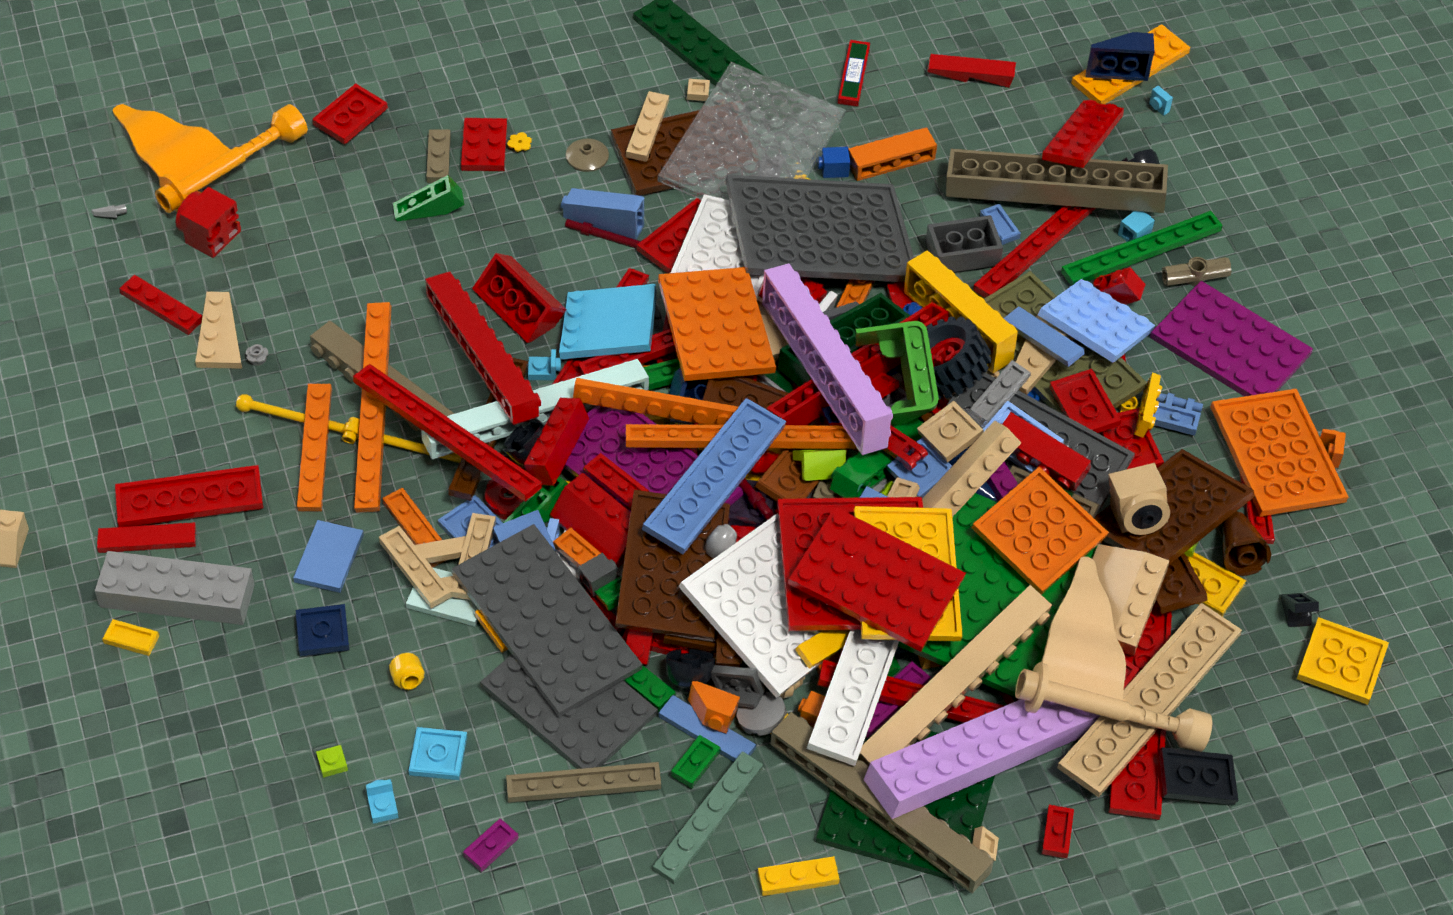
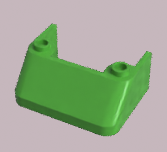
(910, 344)

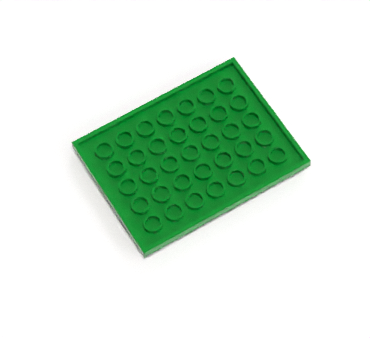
(985, 593)

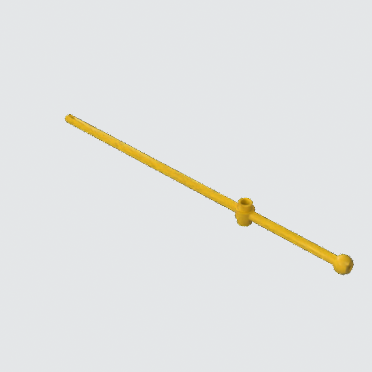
(349, 430)

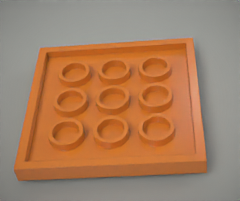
(1039, 530)

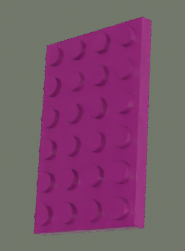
(1230, 342)

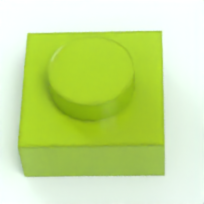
(332, 761)

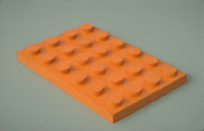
(716, 324)
(1279, 452)

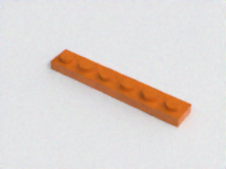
(314, 447)

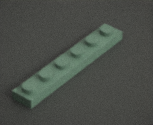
(707, 817)

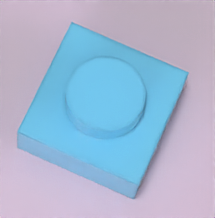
(1160, 100)

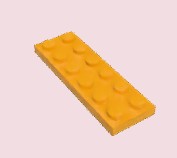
(1167, 50)

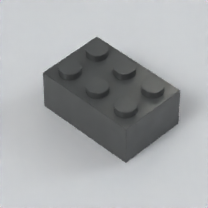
(965, 243)

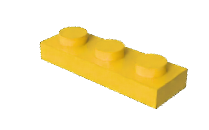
(1148, 405)
(798, 876)

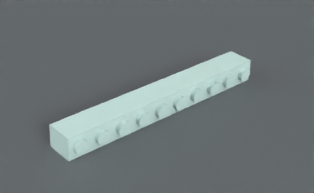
(492, 423)

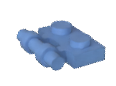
(1178, 413)

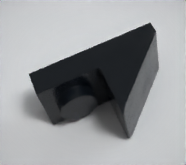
(1299, 609)

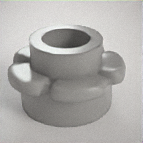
(257, 354)

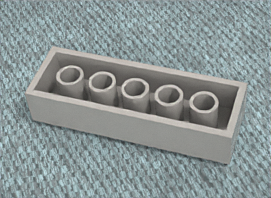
(175, 587)

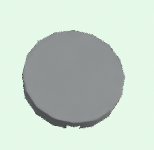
(764, 717)

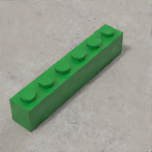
(869, 468)

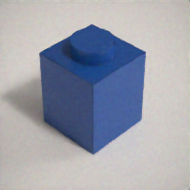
(834, 162)

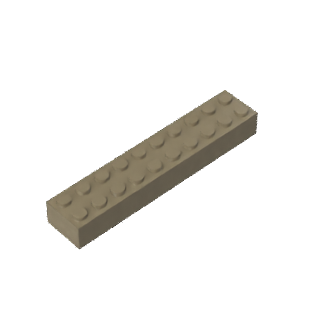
(1034, 180)

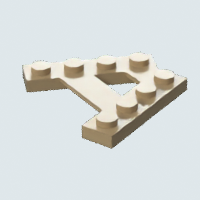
(415, 559)

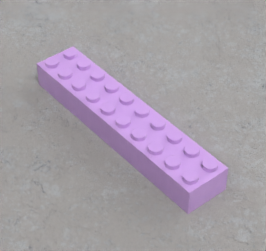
(827, 359)
(972, 753)

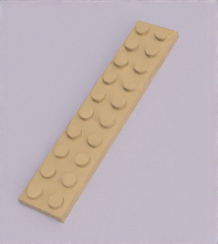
(1157, 688)

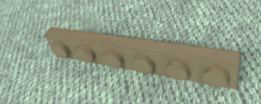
(583, 782)

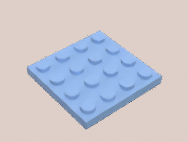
(1096, 320)

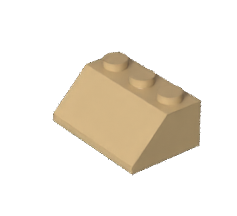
(12, 537)

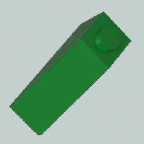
(432, 200)
(542, 501)

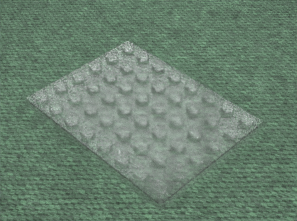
(750, 130)

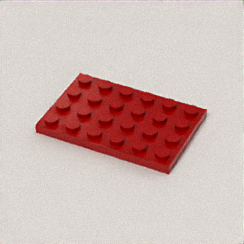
(877, 578)

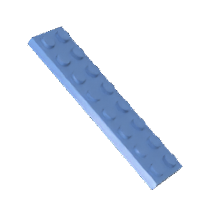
(714, 476)

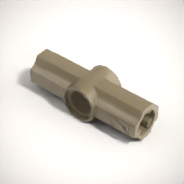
(1196, 270)

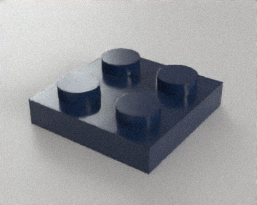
(322, 630)

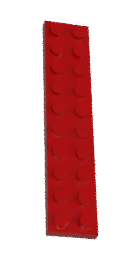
(1139, 785)

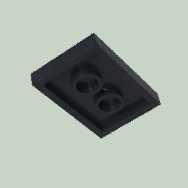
(1198, 776)

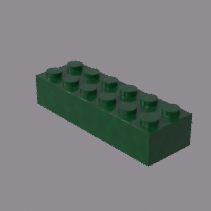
(871, 313)

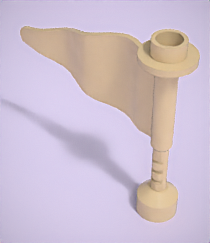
(1087, 666)

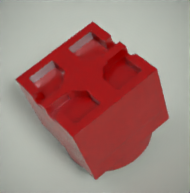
(208, 221)

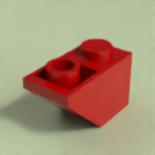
(1121, 285)

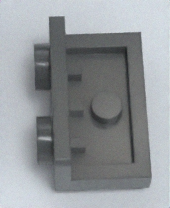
(740, 682)

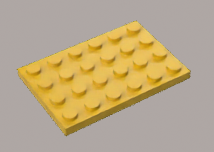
(931, 532)

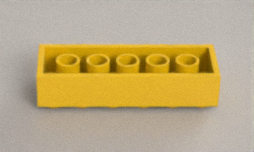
(932, 281)

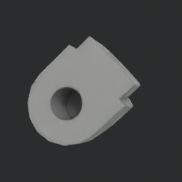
(720, 540)

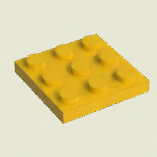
(1342, 660)

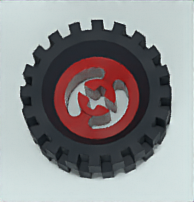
(957, 355)

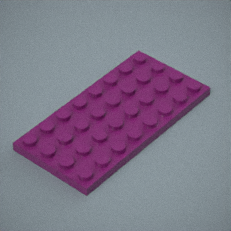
(652, 467)

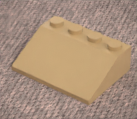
(1132, 586)

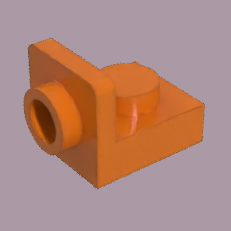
(1334, 442)

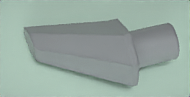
(109, 211)

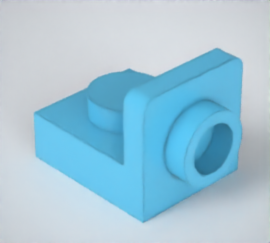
(544, 367)
(381, 801)

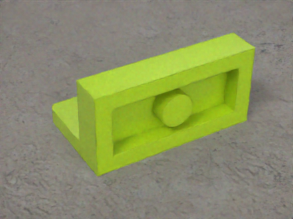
(819, 463)

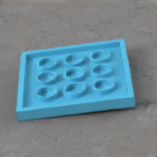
(608, 321)

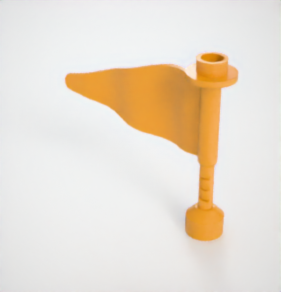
(191, 155)

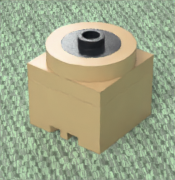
(1139, 499)

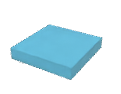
(438, 753)

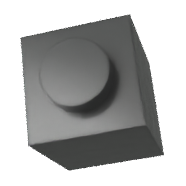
(597, 573)

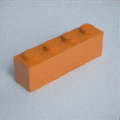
(892, 154)

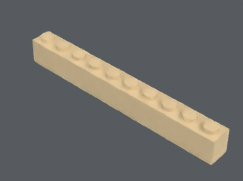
(959, 676)

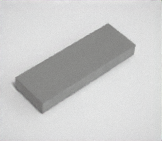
(1001, 390)

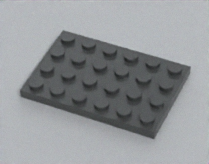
(583, 735)

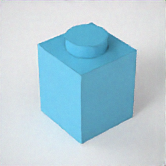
(1136, 225)

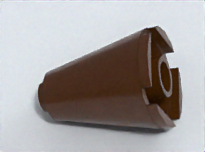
(1243, 546)

